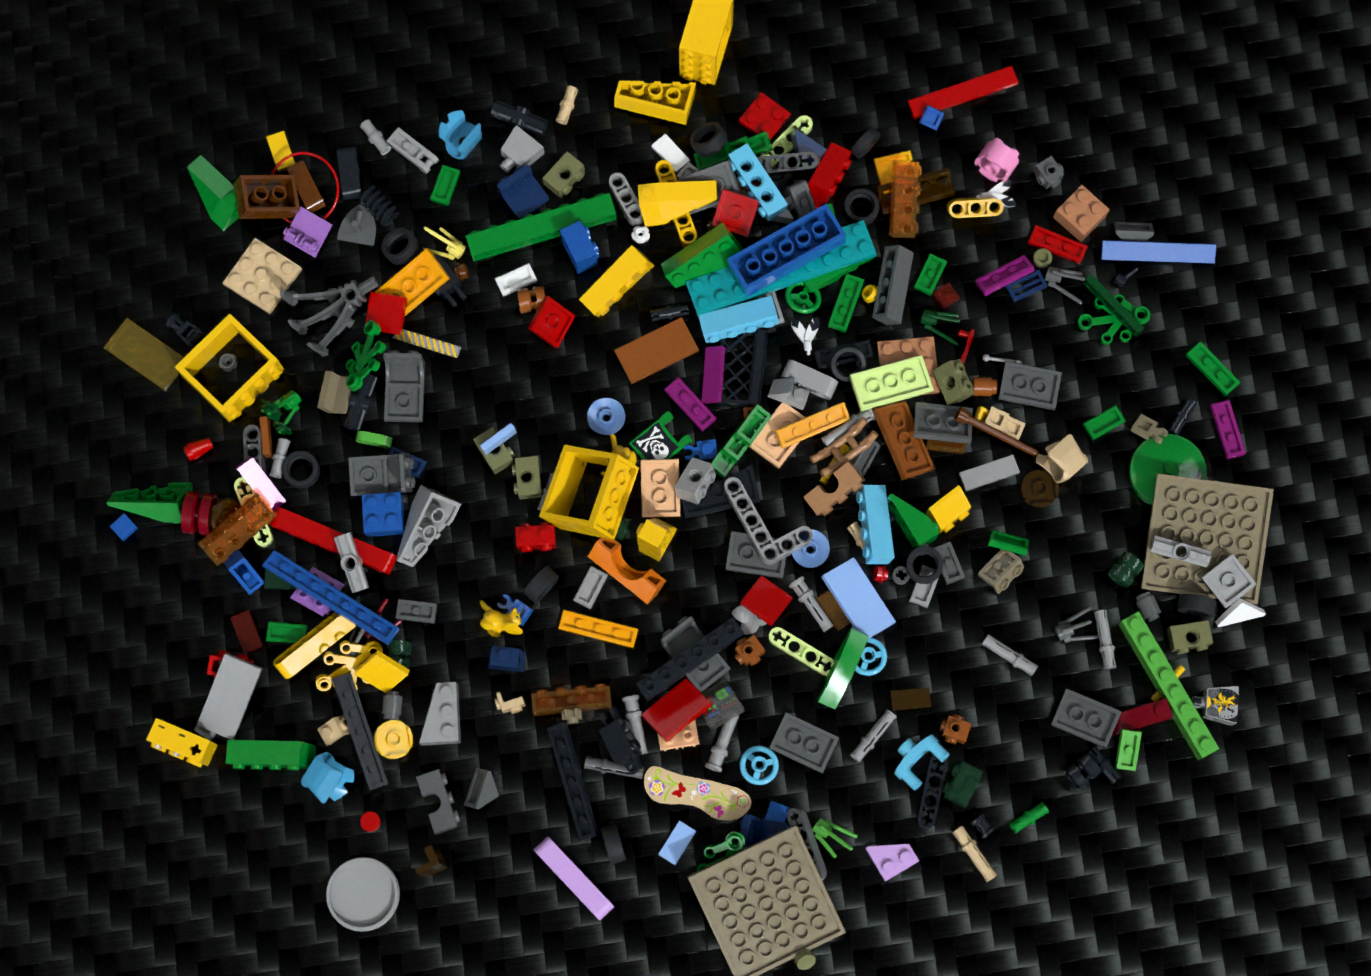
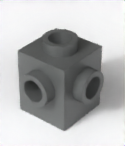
(1049, 173)

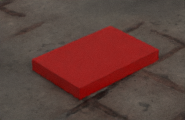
(676, 710)

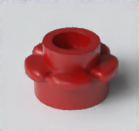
(880, 573)

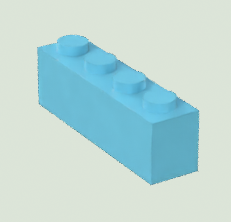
(738, 319)
(875, 524)

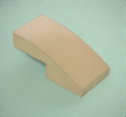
(1003, 422)

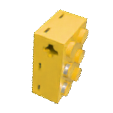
(181, 743)

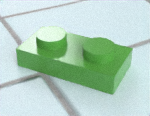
(1128, 749)

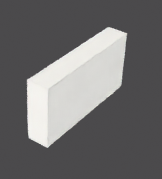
(669, 151)
(516, 279)

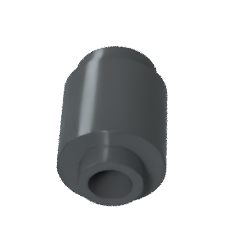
(1148, 606)
(392, 706)

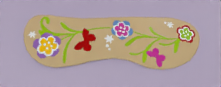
(714, 798)

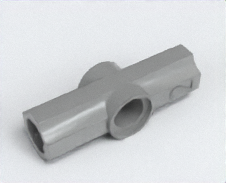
(1168, 548)
(348, 550)

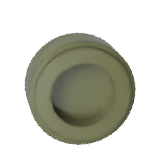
(1042, 258)
(805, 959)

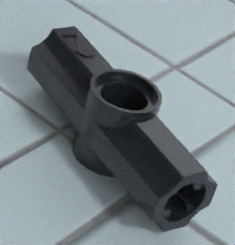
(519, 116)
(360, 403)

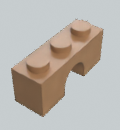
(848, 478)

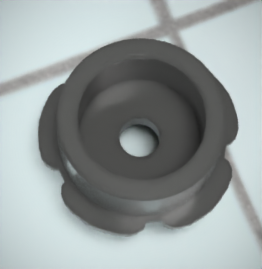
(223, 362)

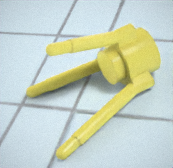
(454, 247)

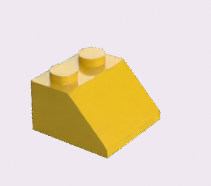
(949, 509)

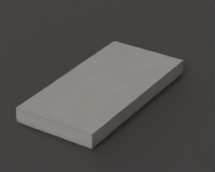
(229, 696)

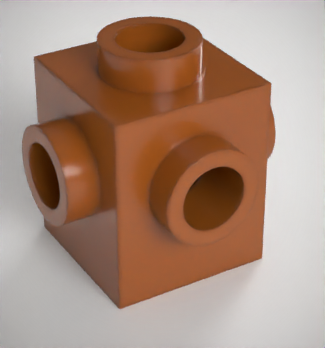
(749, 644)
(962, 729)

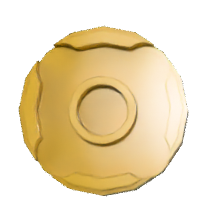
(393, 739)

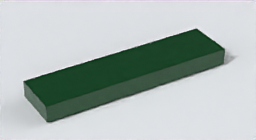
(1113, 305)

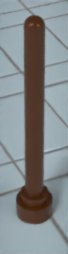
(963, 416)

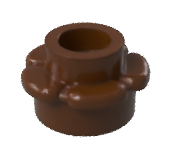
(461, 271)

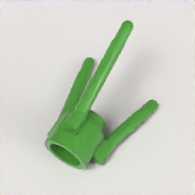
(823, 829)

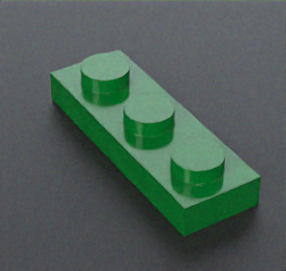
(846, 303)
(1212, 368)

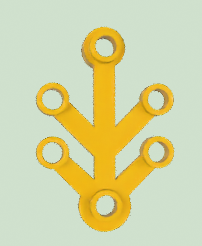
(351, 663)

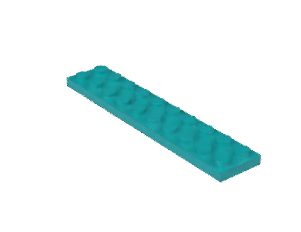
(722, 290)

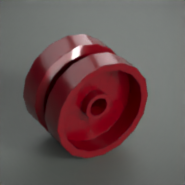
(196, 512)

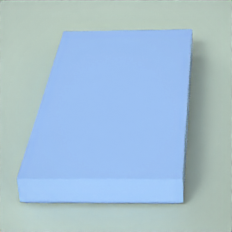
(858, 598)

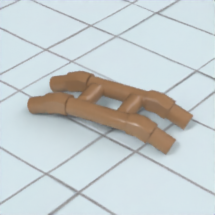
(847, 437)

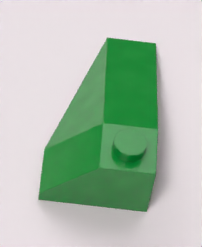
(215, 192)
(155, 503)

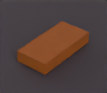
(266, 438)

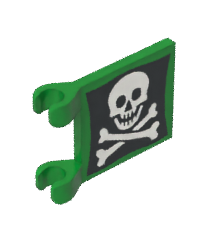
(658, 442)

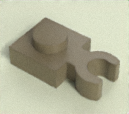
(1147, 427)
(571, 716)

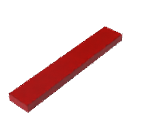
(964, 91)

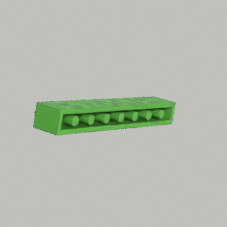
(1168, 686)

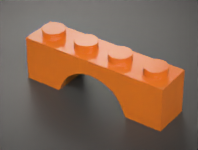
(642, 583)

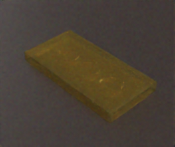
(144, 354)

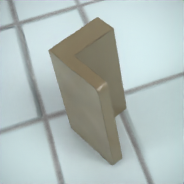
(334, 394)

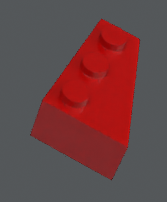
(829, 173)

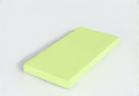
(891, 383)

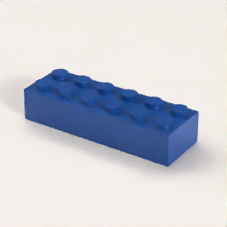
(786, 250)

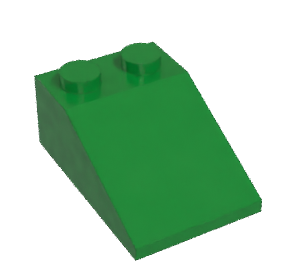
(914, 523)

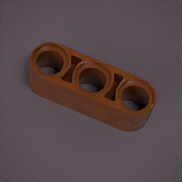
(306, 186)

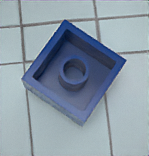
(579, 246)
(383, 514)

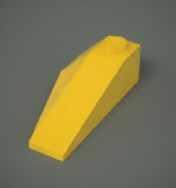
(671, 200)

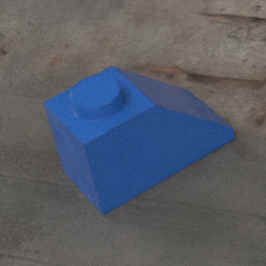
(243, 572)

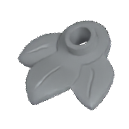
(749, 621)

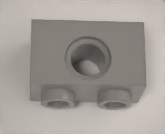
(695, 480)

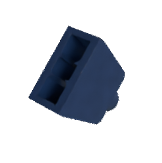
(506, 659)

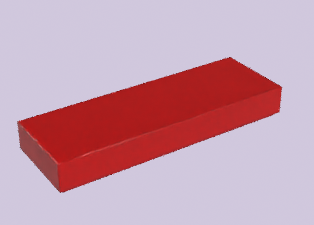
(1057, 244)

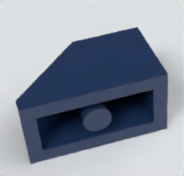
(803, 143)

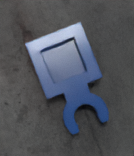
(705, 450)
(525, 611)

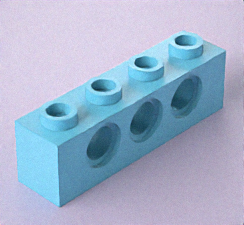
(745, 156)

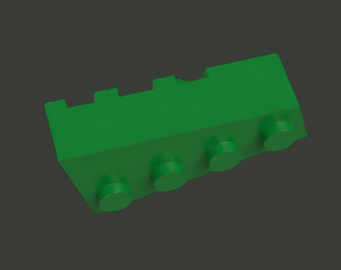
(702, 256)
(270, 754)

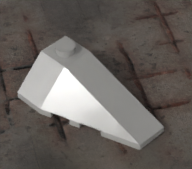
(426, 520)

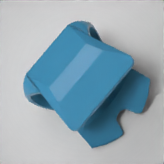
(455, 130)
(326, 777)

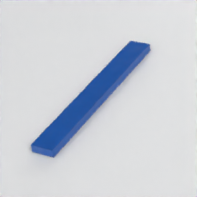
(331, 597)

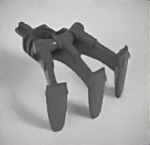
(335, 308)

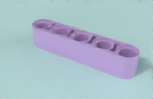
(573, 878)

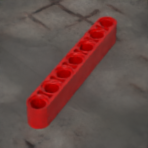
(324, 537)

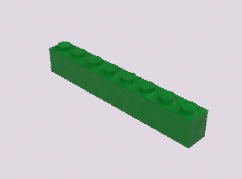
(539, 227)

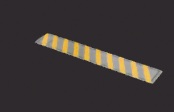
(428, 343)

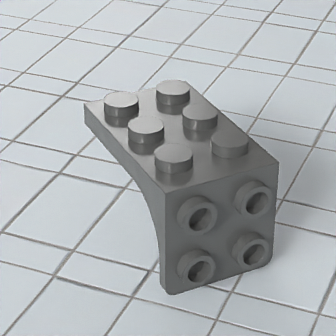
(404, 386)
(381, 474)
(683, 637)

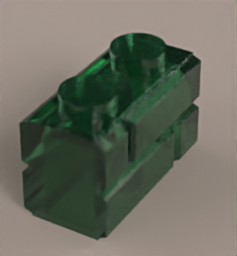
(962, 784)

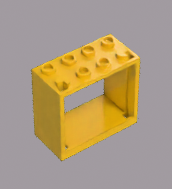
(705, 40)
(210, 347)
(610, 499)

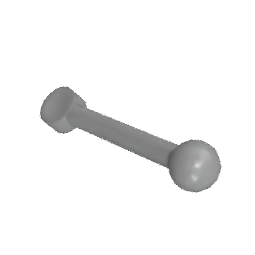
(986, 357)

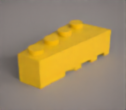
(656, 99)
(616, 281)
(654, 537)

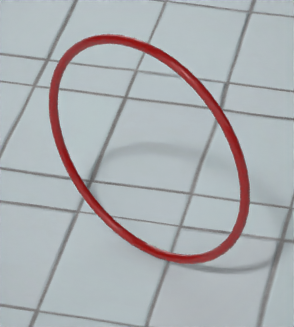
(333, 171)

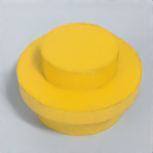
(869, 293)

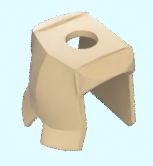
(1063, 459)

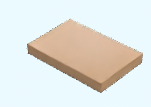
(766, 442)
(658, 489)

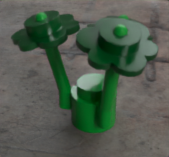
(288, 401)

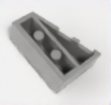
(443, 717)

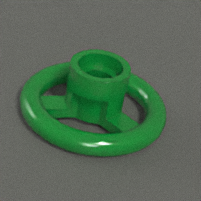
(802, 299)

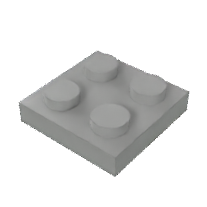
(1228, 580)

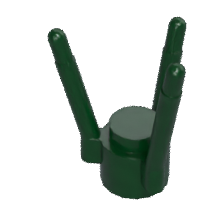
(931, 317)

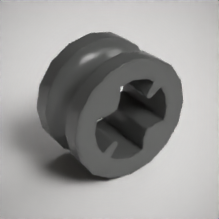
(897, 579)

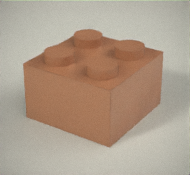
(1081, 213)

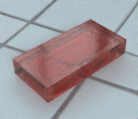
(246, 632)

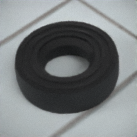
(865, 143)

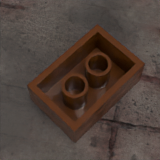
(266, 196)

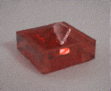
(946, 296)

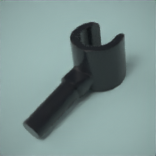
(1120, 280)

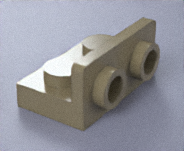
(1001, 570)

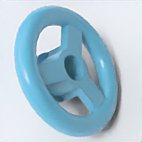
(882, 653)
(773, 761)

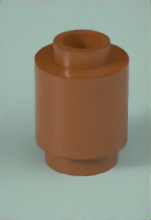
(984, 386)

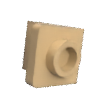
(514, 705)
(333, 730)

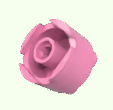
(997, 160)

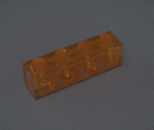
(904, 198)
(237, 529)
(581, 697)

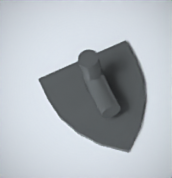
(358, 227)

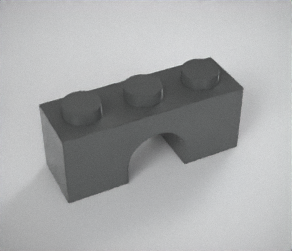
(445, 817)

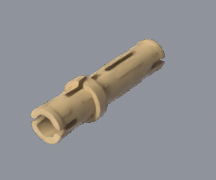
(969, 846)

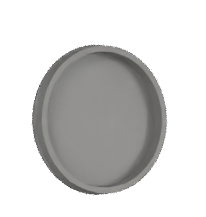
(363, 894)

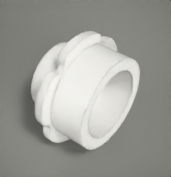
(640, 239)

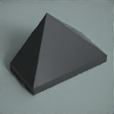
(1134, 231)
(865, 458)
(481, 789)

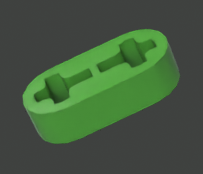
(374, 439)

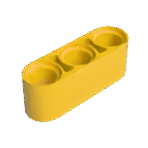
(984, 203)

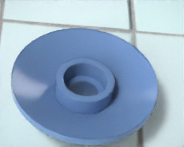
(605, 407)
(818, 556)

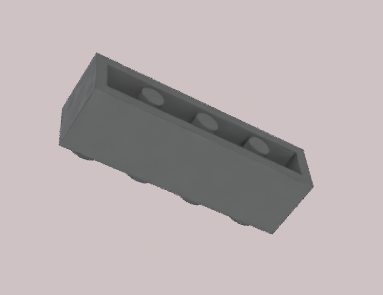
(892, 285)

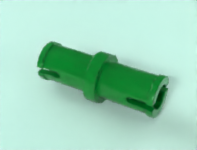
(1028, 817)

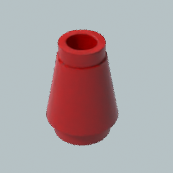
(197, 448)

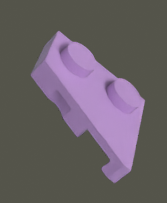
(892, 859)

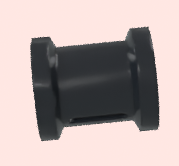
(983, 826)

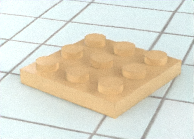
(262, 275)

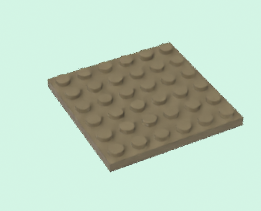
(1210, 517)
(766, 903)

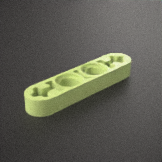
(784, 143)
(240, 492)
(800, 654)

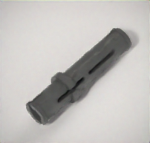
(609, 767)

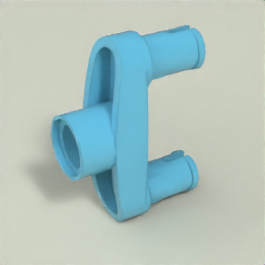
(912, 753)

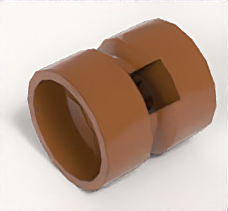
(524, 297)

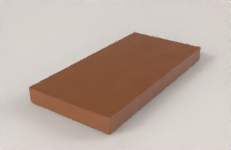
(656, 350)
(898, 429)

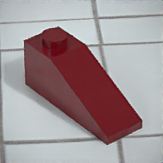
(1143, 716)

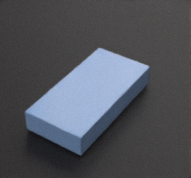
(497, 439)
(677, 842)

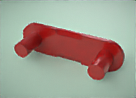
(969, 335)

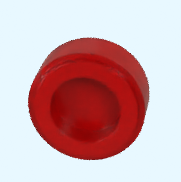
(370, 821)

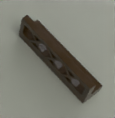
(930, 191)
(435, 865)

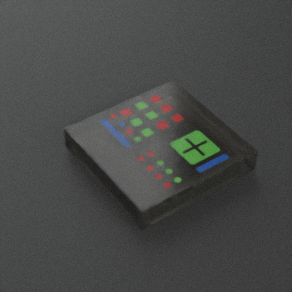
(723, 705)

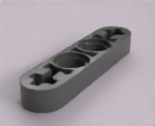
(783, 162)
(810, 841)

